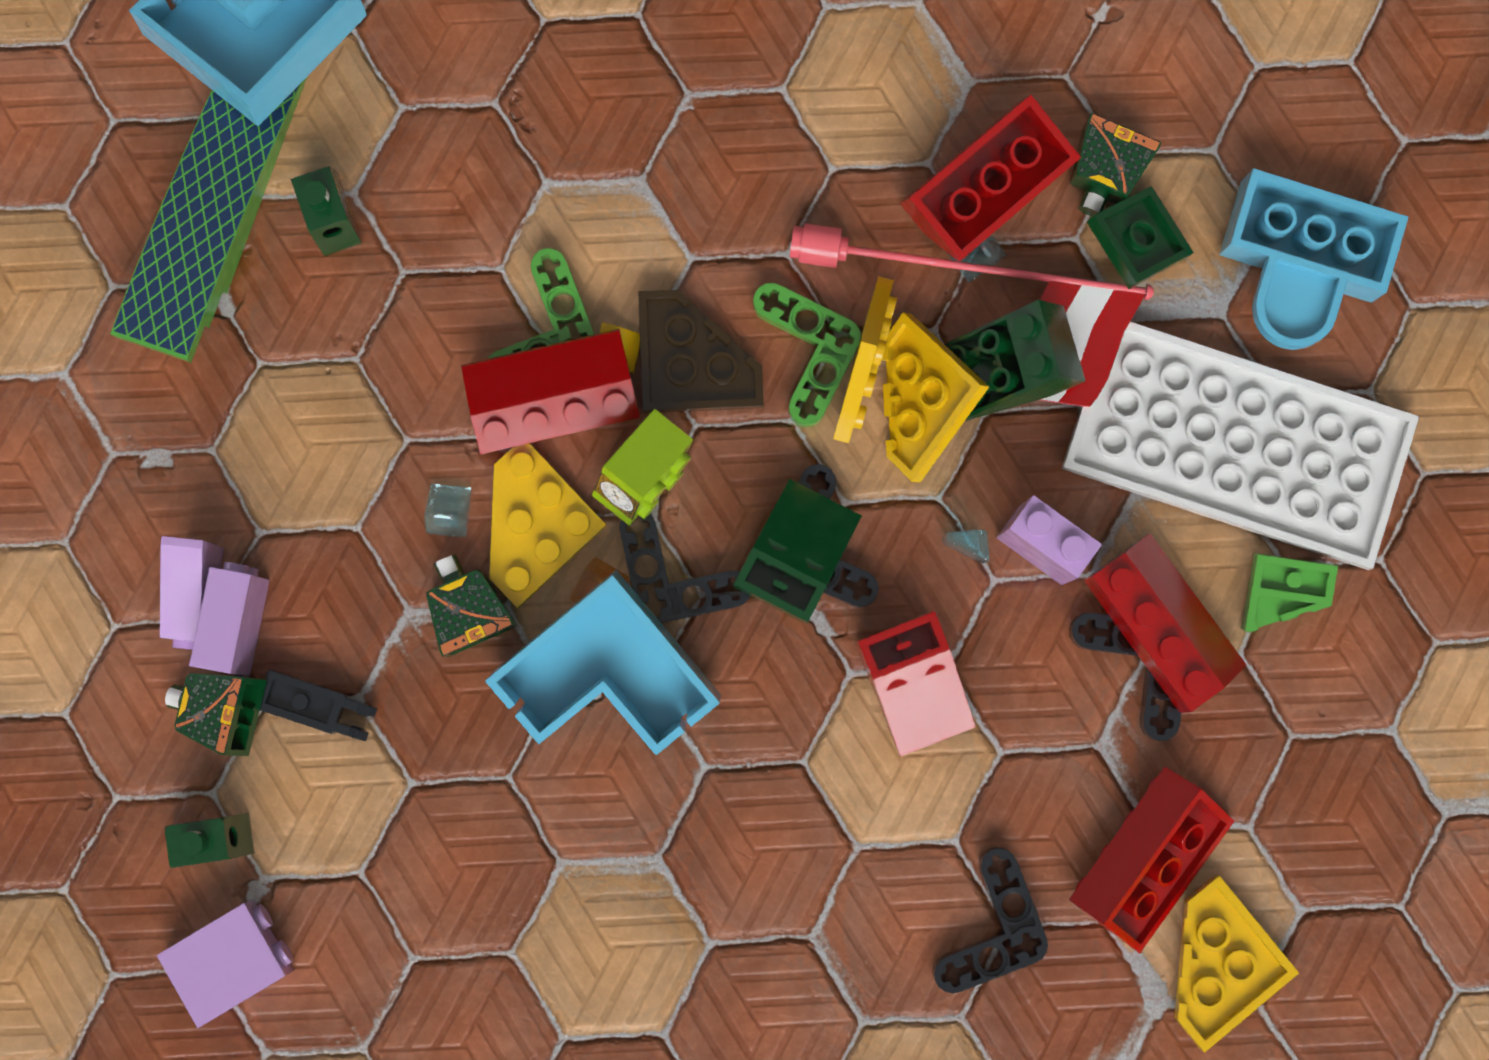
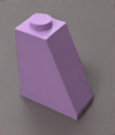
(182, 586)

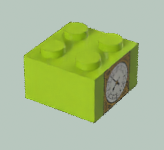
(643, 468)

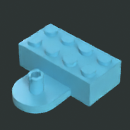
(1309, 254)

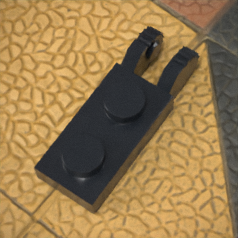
(312, 705)

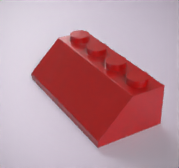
(991, 179)
(549, 391)
(1166, 624)
(1152, 859)

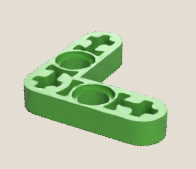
(542, 282)
(826, 349)

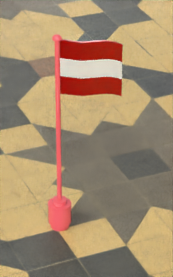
(1094, 309)

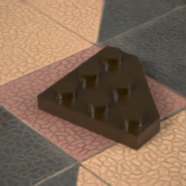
(691, 360)

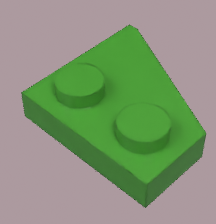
(1285, 589)

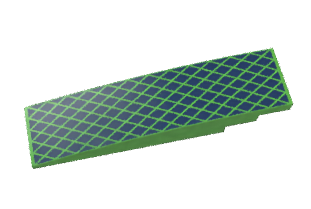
(202, 227)

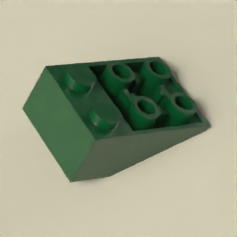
(1021, 357)
(797, 551)

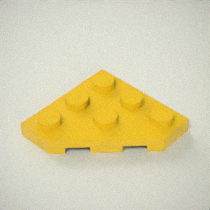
(867, 359)
(924, 396)
(534, 524)
(1223, 964)

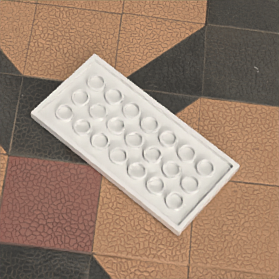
(1245, 445)

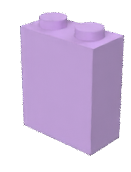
(1049, 541)
(229, 619)
(226, 962)

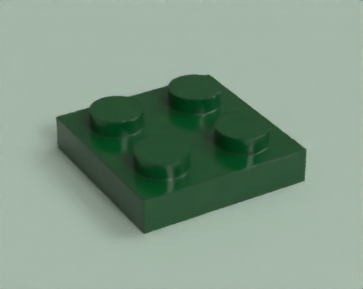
(1140, 237)

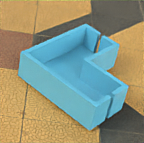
(249, 48)
(609, 647)

